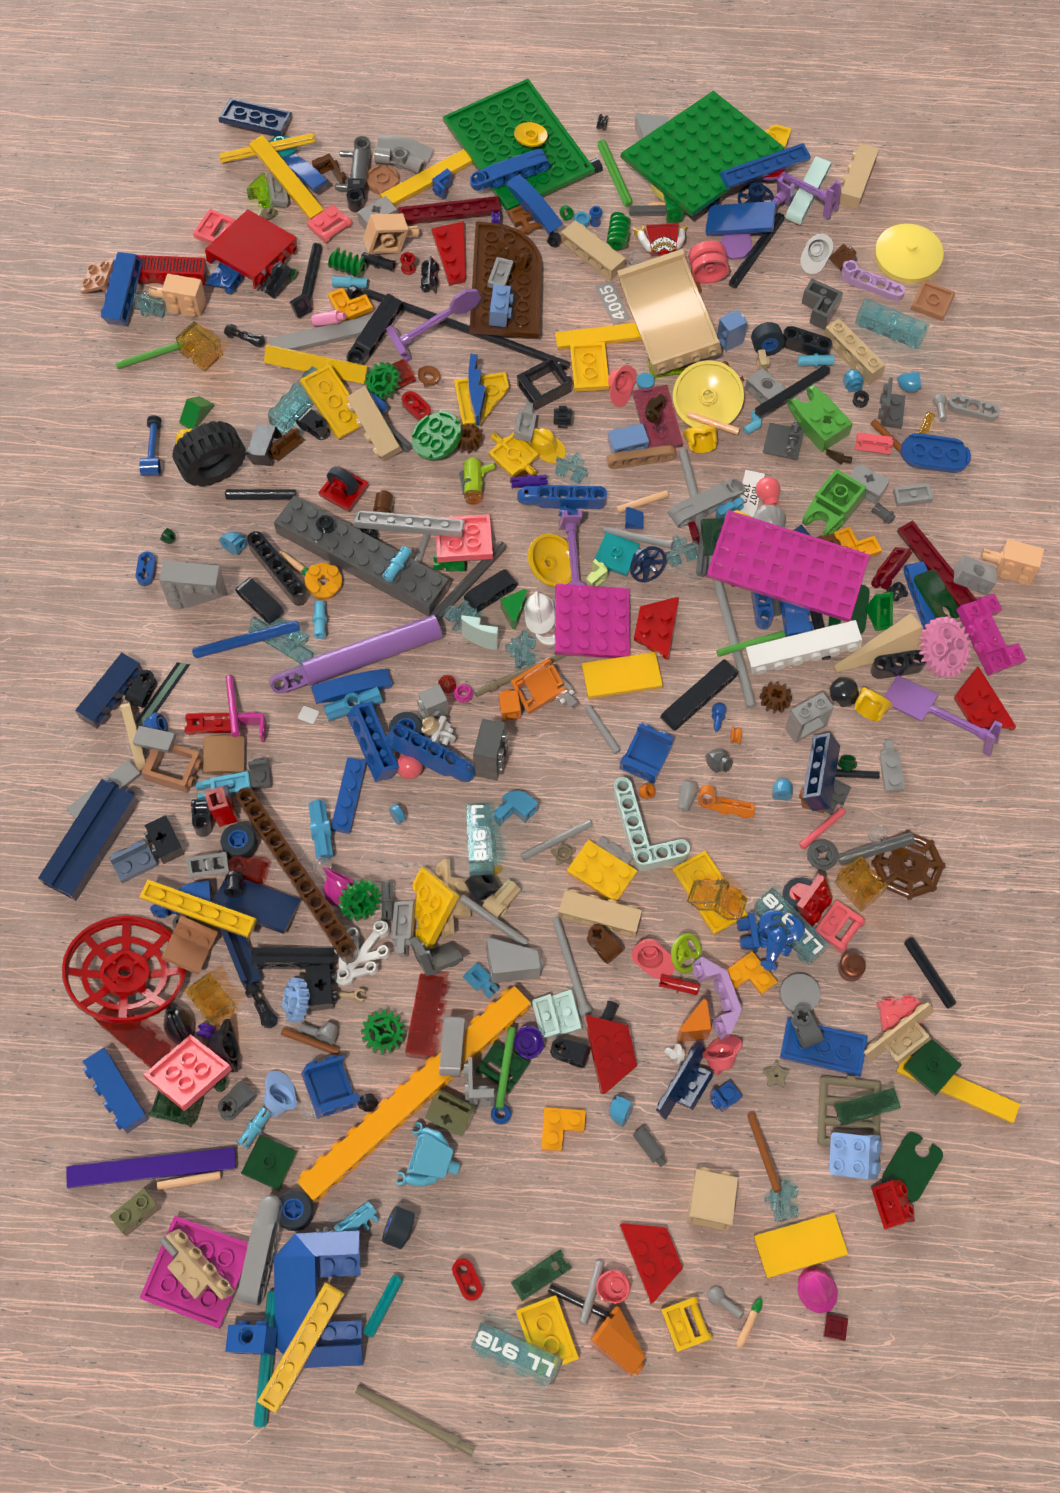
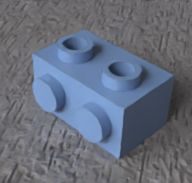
(500, 305)
(731, 330)
(628, 438)

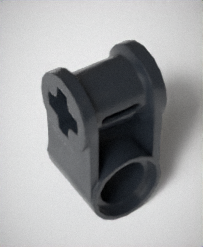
(313, 424)
(140, 692)
(201, 814)
(572, 1052)

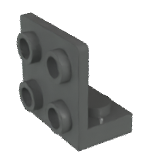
(891, 408)
(436, 959)

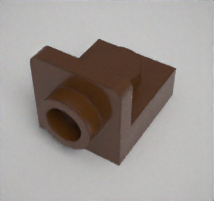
(843, 254)

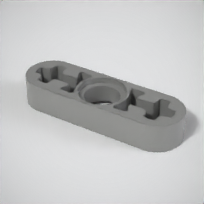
(974, 414)

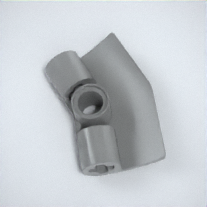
(402, 153)

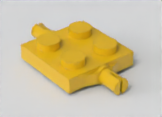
(513, 455)

